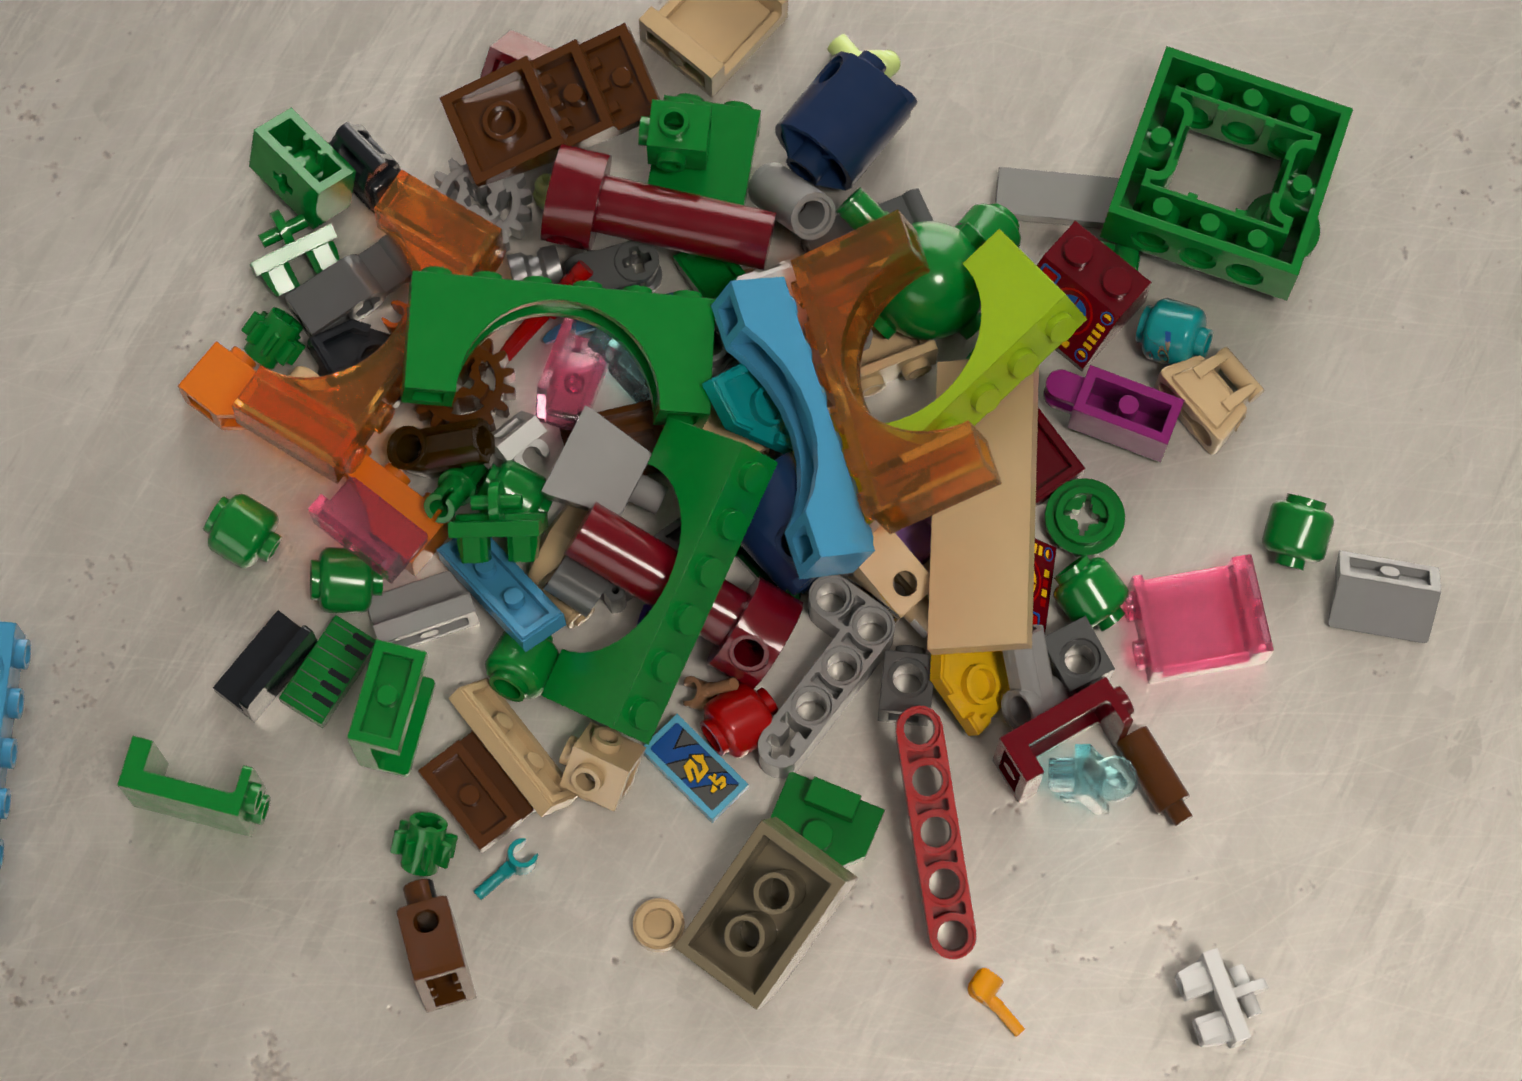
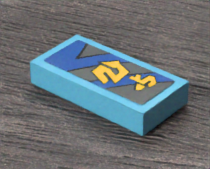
(695, 768)

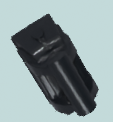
(372, 164)

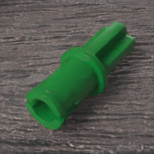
(453, 491)

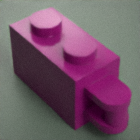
(1115, 409)

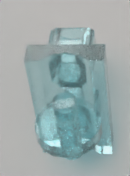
(1092, 778)

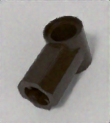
(441, 446)

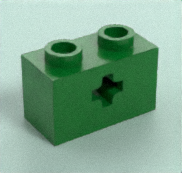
(302, 168)

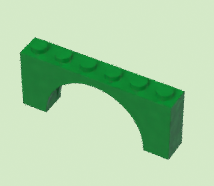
(661, 332)
(717, 495)

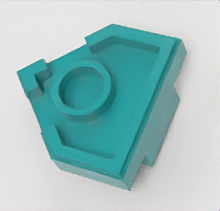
(747, 408)

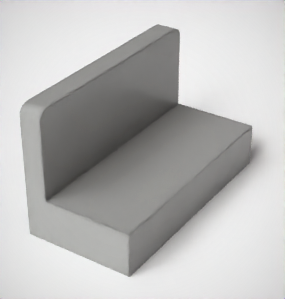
(1385, 597)
(423, 611)

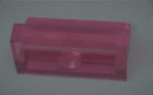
(569, 379)
(369, 528)

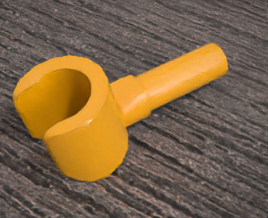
(983, 989)

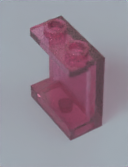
(1198, 621)

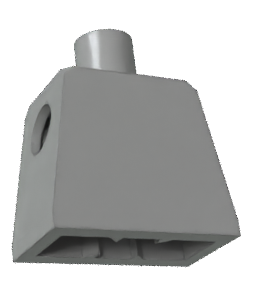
(603, 468)

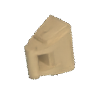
(1210, 405)

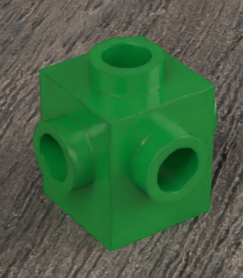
(676, 134)

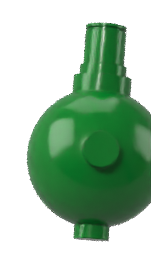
(942, 299)

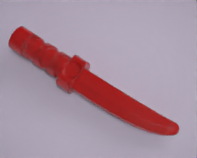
(530, 326)

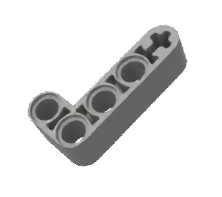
(818, 684)

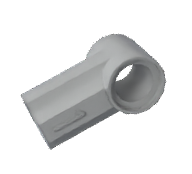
(1030, 682)

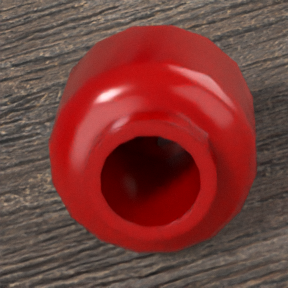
(737, 720)

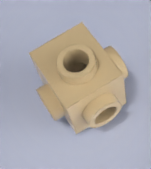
(600, 765)

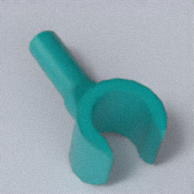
(507, 869)

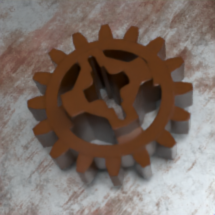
(479, 397)

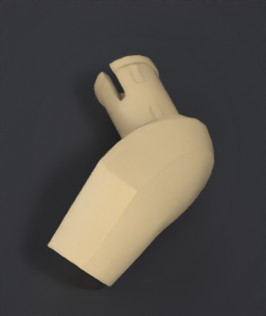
(552, 554)

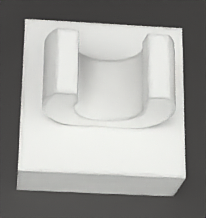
(518, 435)

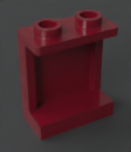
(1020, 748)

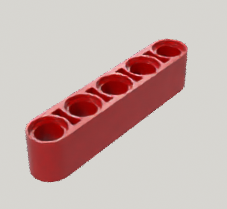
(945, 856)

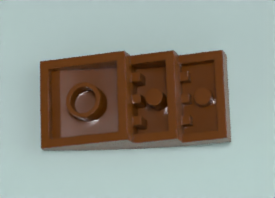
(564, 97)

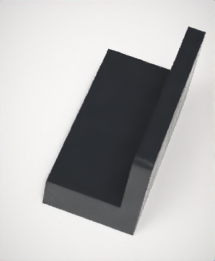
(266, 665)

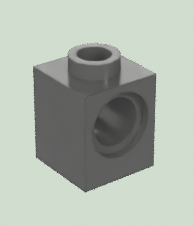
(1080, 640)
(893, 702)

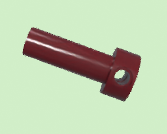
(590, 201)
(742, 625)

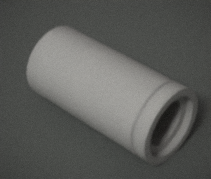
(796, 201)

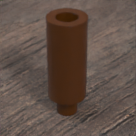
(1156, 775)

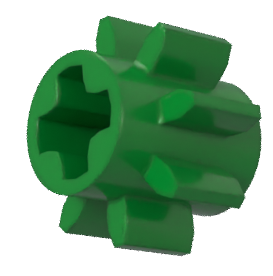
(273, 338)
(423, 844)

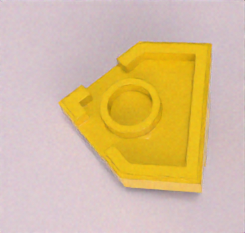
(971, 686)

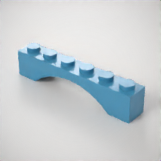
(765, 335)

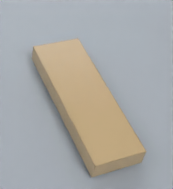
(513, 746)

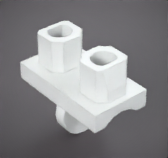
(1227, 1021)

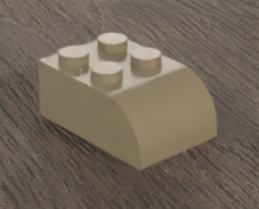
(765, 912)

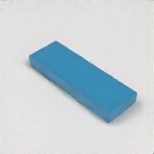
(506, 594)

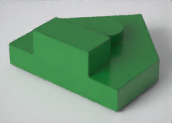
(829, 817)

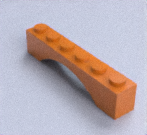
(221, 378)

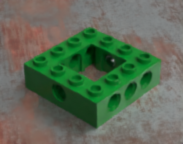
(1249, 114)

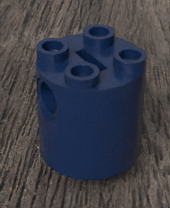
(843, 120)
(766, 533)

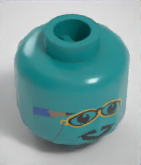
(1173, 332)

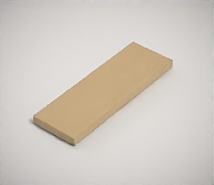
(987, 543)

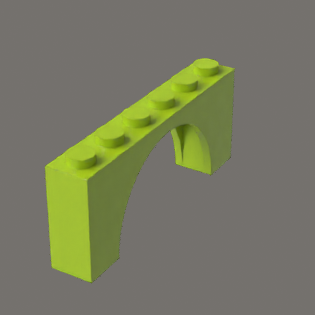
(1019, 328)

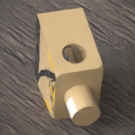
(892, 564)

